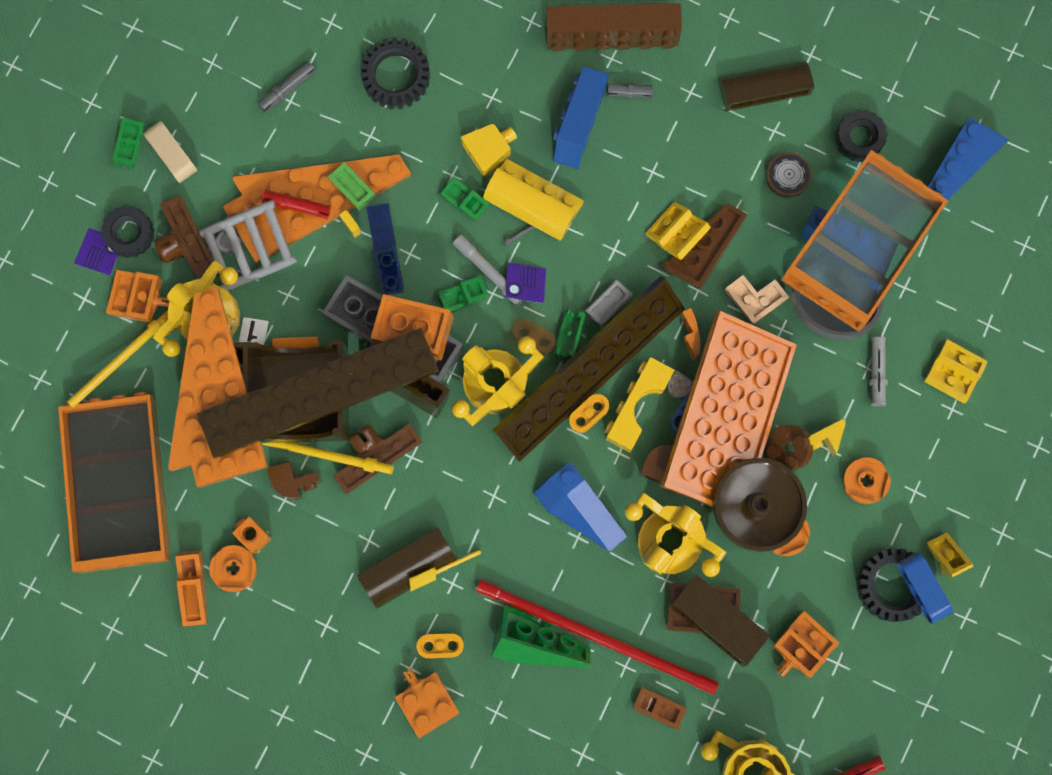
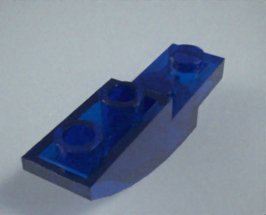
(385, 249)

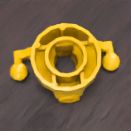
(181, 304)
(486, 397)
(693, 538)
(745, 754)

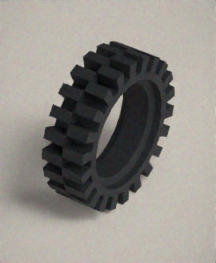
(386, 50)
(868, 593)

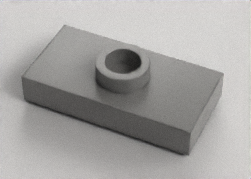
(608, 303)

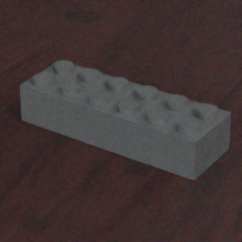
(355, 311)

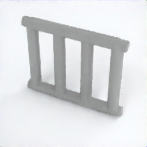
(247, 216)

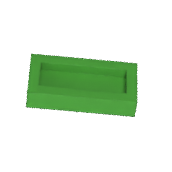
(351, 186)

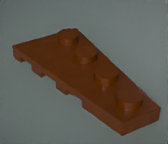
(707, 252)

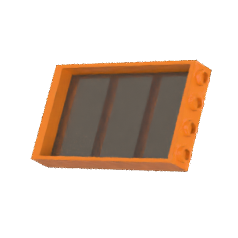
(114, 483)

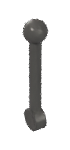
(508, 241)

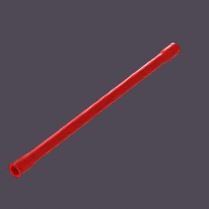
(697, 680)

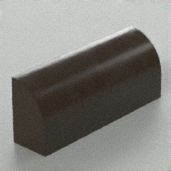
(766, 85)
(425, 394)
(392, 575)
(719, 621)

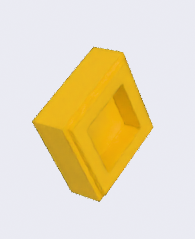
(350, 223)

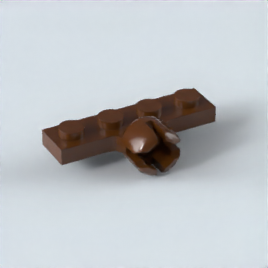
(183, 239)
(384, 451)

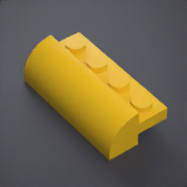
(532, 199)

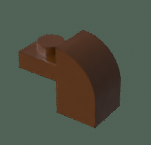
(656, 463)
(286, 484)

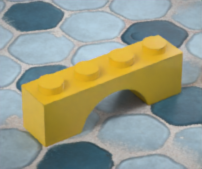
(652, 379)

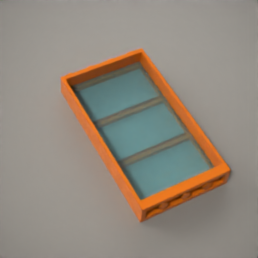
(865, 240)

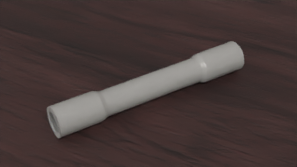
(471, 253)

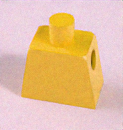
(488, 147)

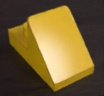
(830, 435)
(949, 555)

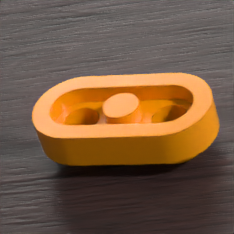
(588, 413)
(440, 646)

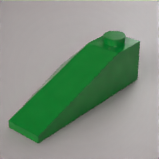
(529, 642)

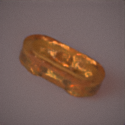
(537, 333)

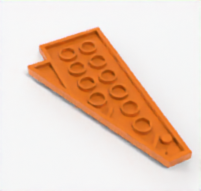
(312, 185)
(209, 379)

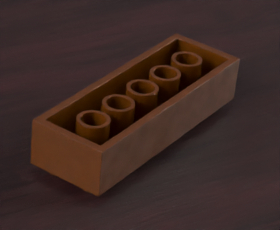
(613, 26)

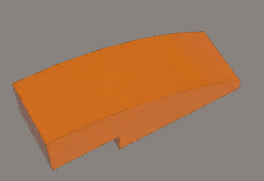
(191, 587)

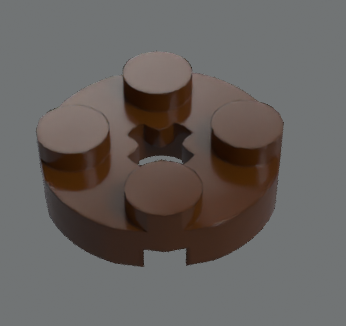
(800, 442)

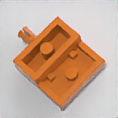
(135, 296)
(804, 646)
(426, 703)

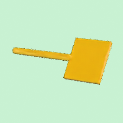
(430, 575)

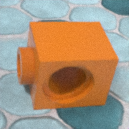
(258, 541)

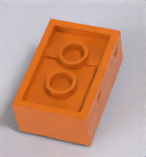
(401, 316)

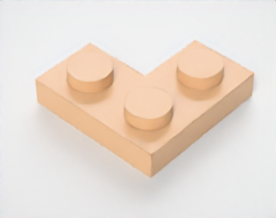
(753, 303)

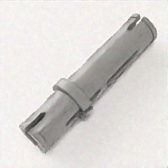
(878, 398)

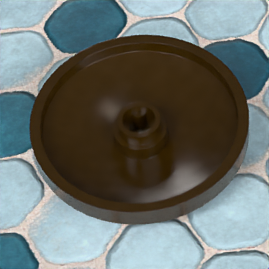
(760, 505)

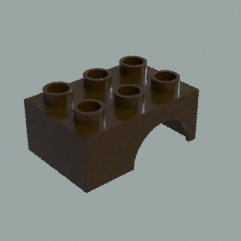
(268, 365)

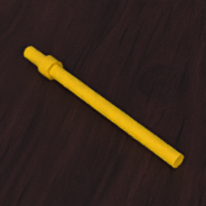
(152, 328)
(367, 464)

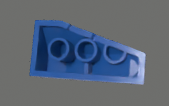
(577, 505)

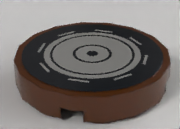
(788, 175)

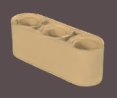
(170, 151)

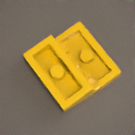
(677, 230)
(955, 371)

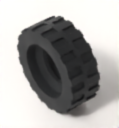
(860, 118)
(122, 215)

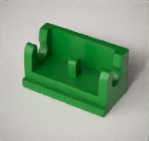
(128, 143)
(569, 334)

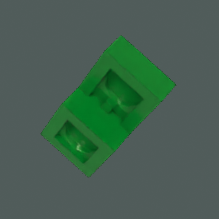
(464, 199)
(463, 295)

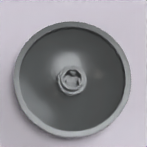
(824, 322)

